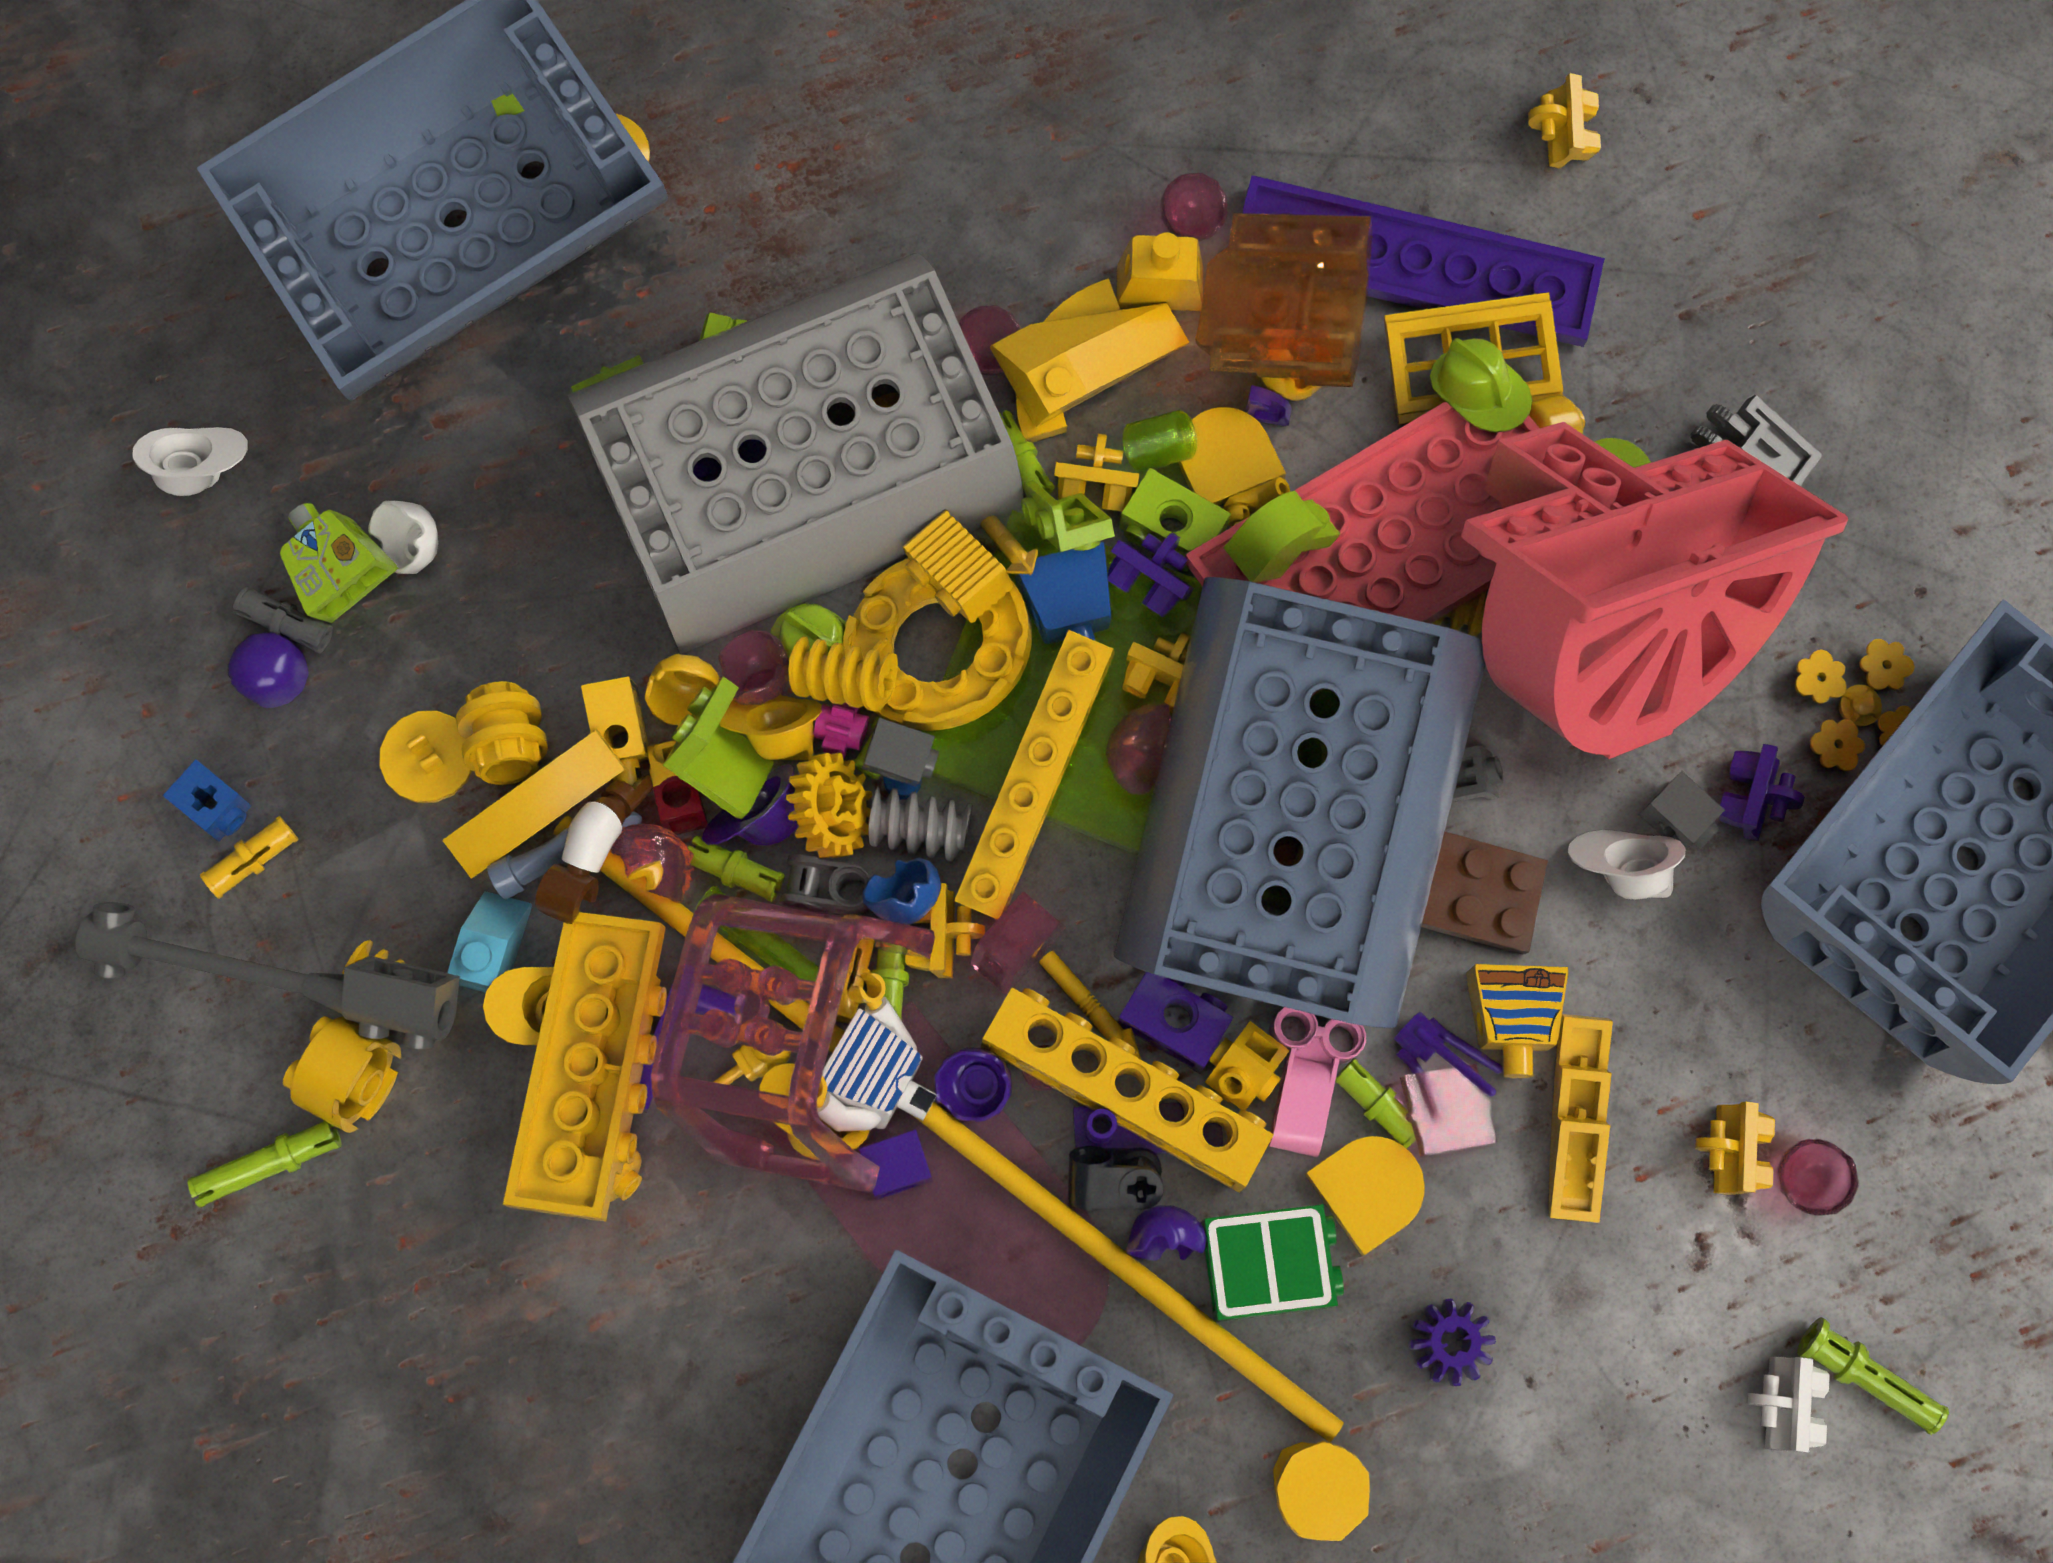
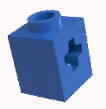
(194, 789)

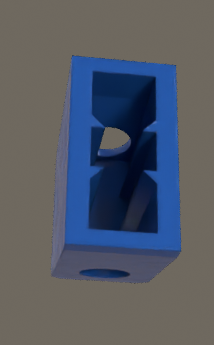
(1068, 593)

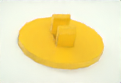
(424, 757)

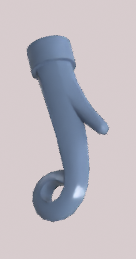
(513, 874)

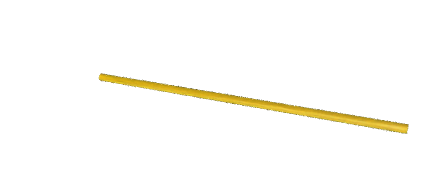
(1032, 1194)

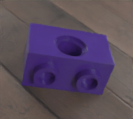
(1188, 1045)

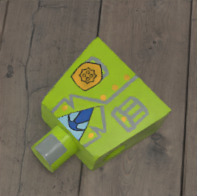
(332, 562)

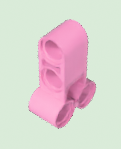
(1308, 1081)

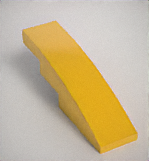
(534, 803)
(1580, 1118)

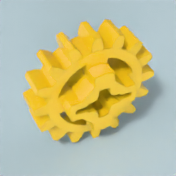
(829, 805)

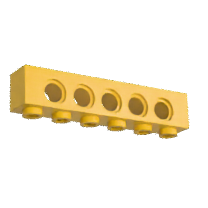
(1035, 775)
(1140, 1114)

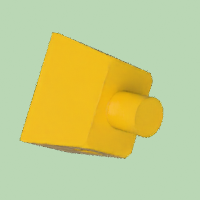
(1161, 272)

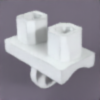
(1788, 1404)

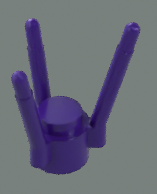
(1427, 1037)

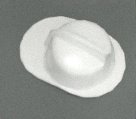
(188, 459)
(1630, 862)

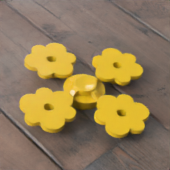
(1859, 703)

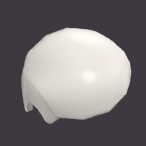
(405, 534)

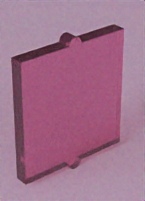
(1447, 1111)

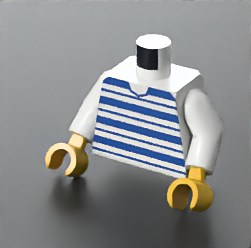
(872, 1067)

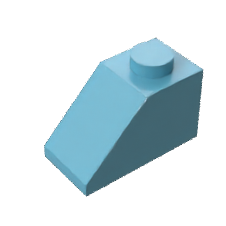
(489, 940)

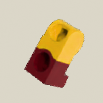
(676, 800)

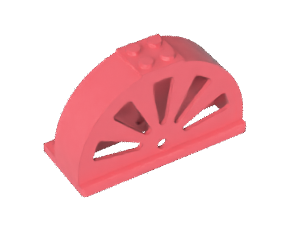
(1638, 586)

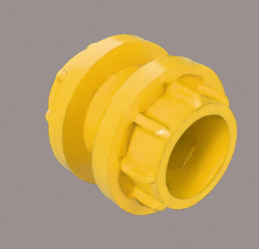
(501, 733)

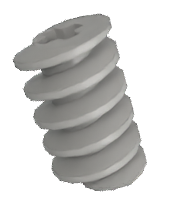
(918, 824)

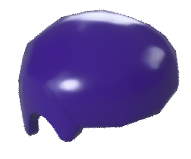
(268, 669)
(973, 1084)
(1163, 1229)

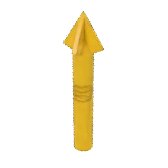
(1022, 561)
(1081, 996)

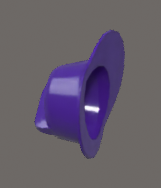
(767, 819)

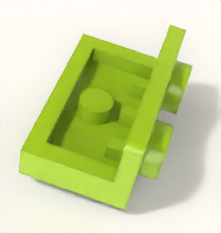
(1065, 522)

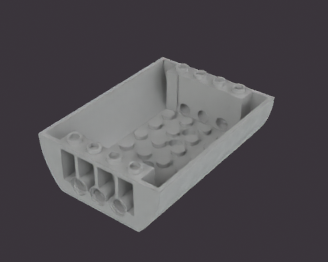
(825, 495)

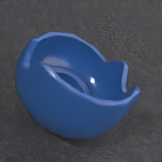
(904, 895)

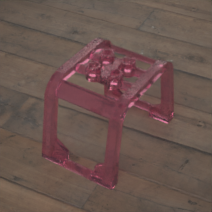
(683, 1097)

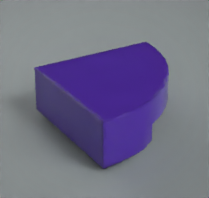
(1268, 406)

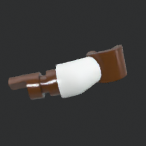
(586, 848)

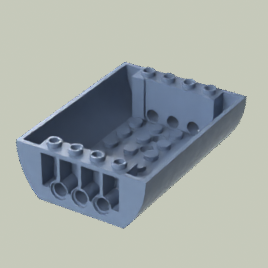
(1363, 817)
(902, 1400)

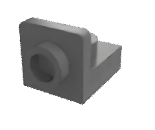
(1478, 775)

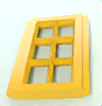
(1467, 317)

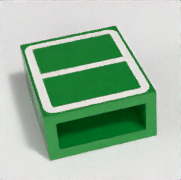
(1271, 1263)

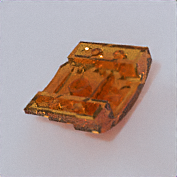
(1288, 298)

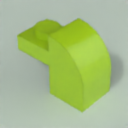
(1278, 535)

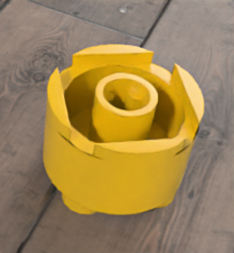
(342, 1073)

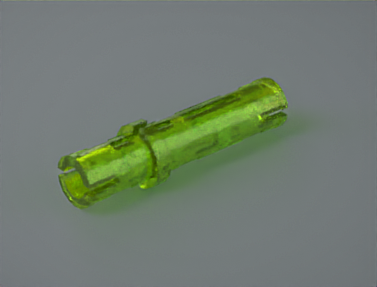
(770, 947)

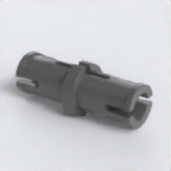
(282, 619)

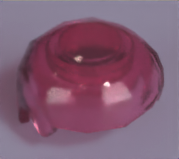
(1193, 206)
(983, 328)
(756, 665)
(1817, 1177)

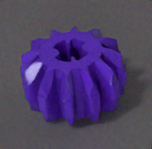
(1455, 1361)

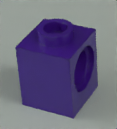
(900, 1164)

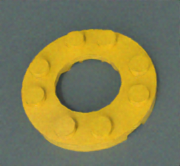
(966, 696)

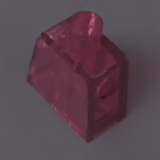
(1015, 943)

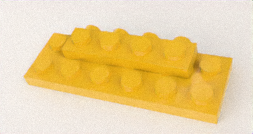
(588, 1067)

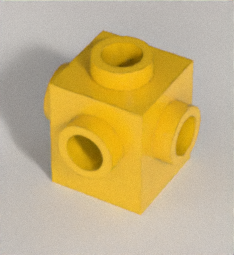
(1246, 1066)

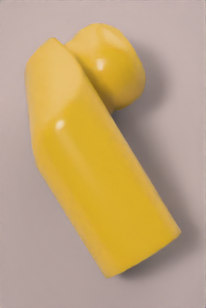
(1249, 501)

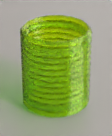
(1159, 440)

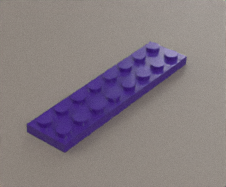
(1451, 264)

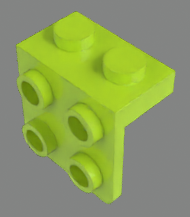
(715, 758)

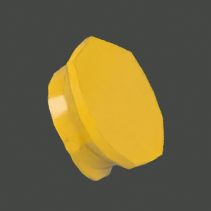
(1321, 1490)

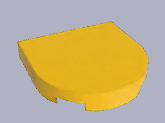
(1230, 455)
(1370, 1189)

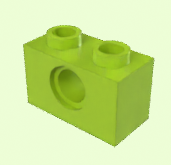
(1163, 498)

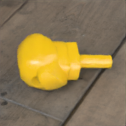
(751, 1064)

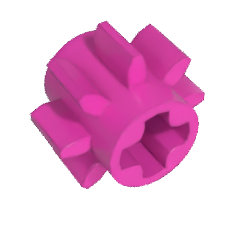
(841, 728)

